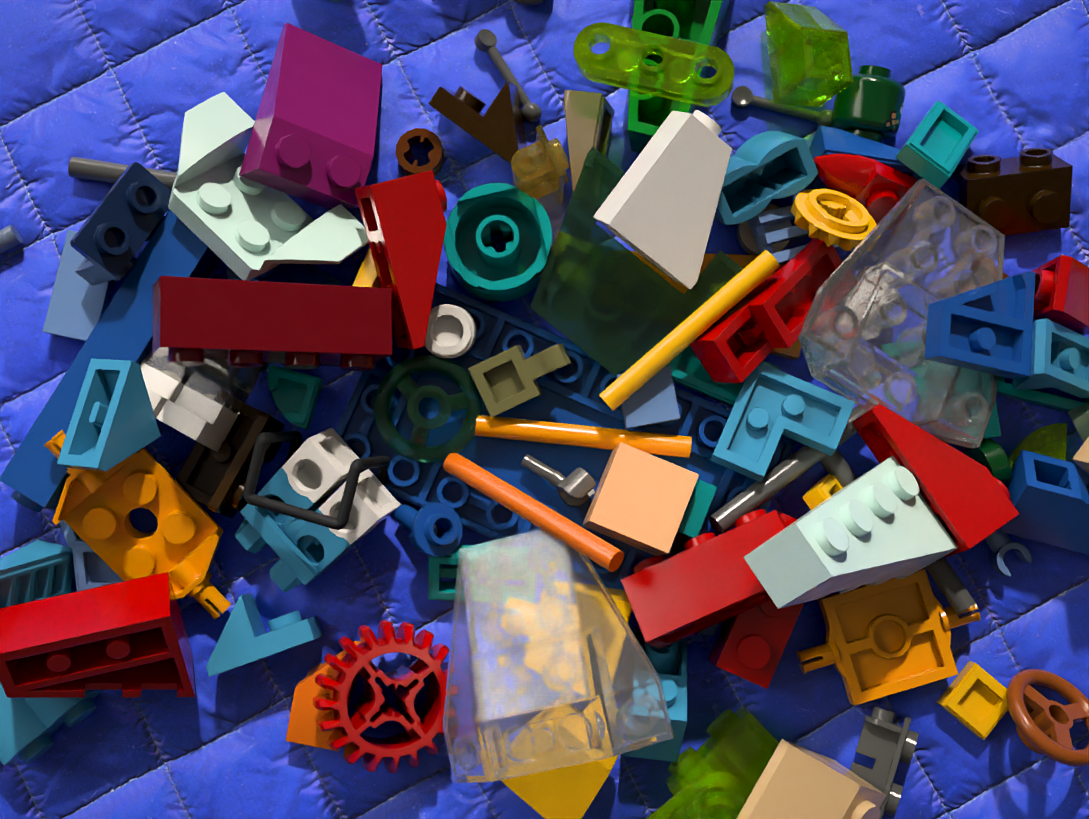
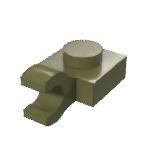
(511, 377)

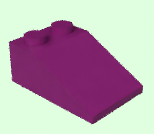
(315, 121)

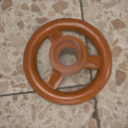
(1044, 722)

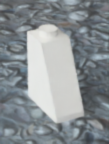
(671, 195)

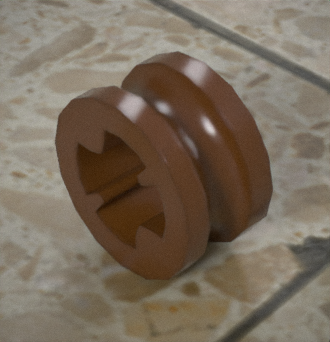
(414, 137)

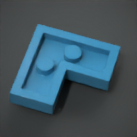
(774, 406)

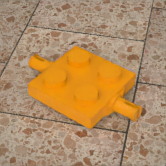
(887, 637)

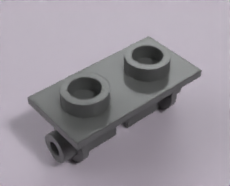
(887, 745)

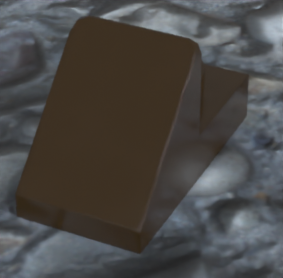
(498, 128)

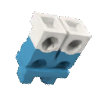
(306, 482)

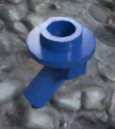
(433, 528)

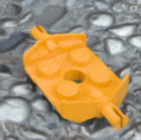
(185, 539)

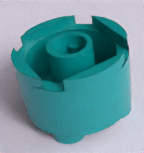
(523, 226)

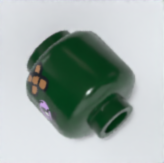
(870, 104)

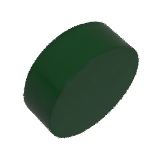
(994, 458)

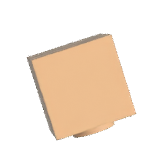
(640, 500)

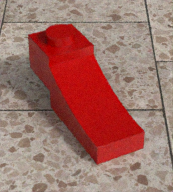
(766, 316)

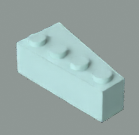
(853, 539)

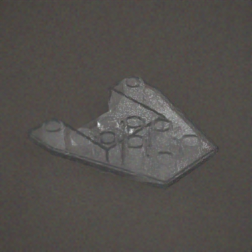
(873, 310)
(542, 665)

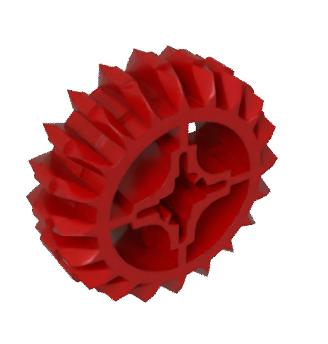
(371, 707)

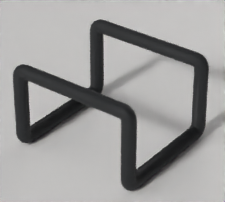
(295, 438)

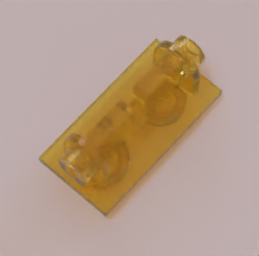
(541, 167)

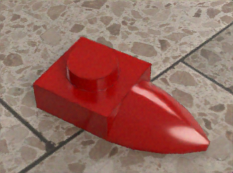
(865, 180)

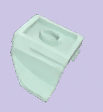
(239, 218)

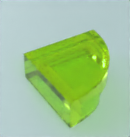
(1045, 440)

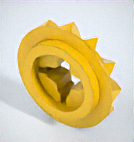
(832, 217)

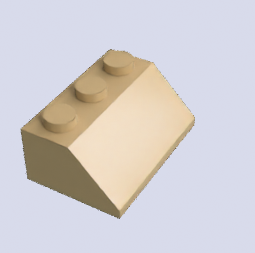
(810, 786)

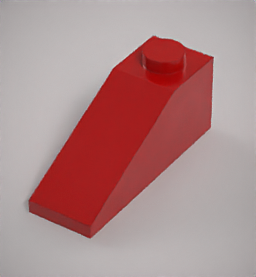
(406, 243)
(955, 486)

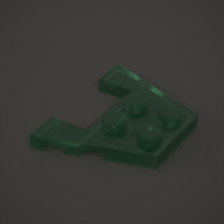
(603, 291)

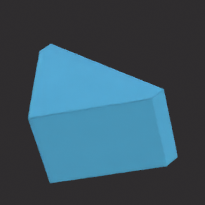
(109, 418)

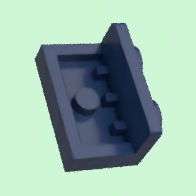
(121, 225)

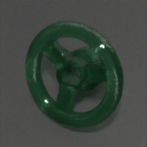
(400, 378)

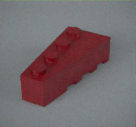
(271, 323)

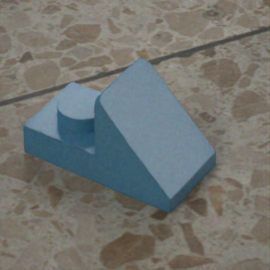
(1057, 360)
(247, 641)

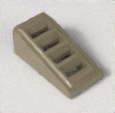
(587, 126)

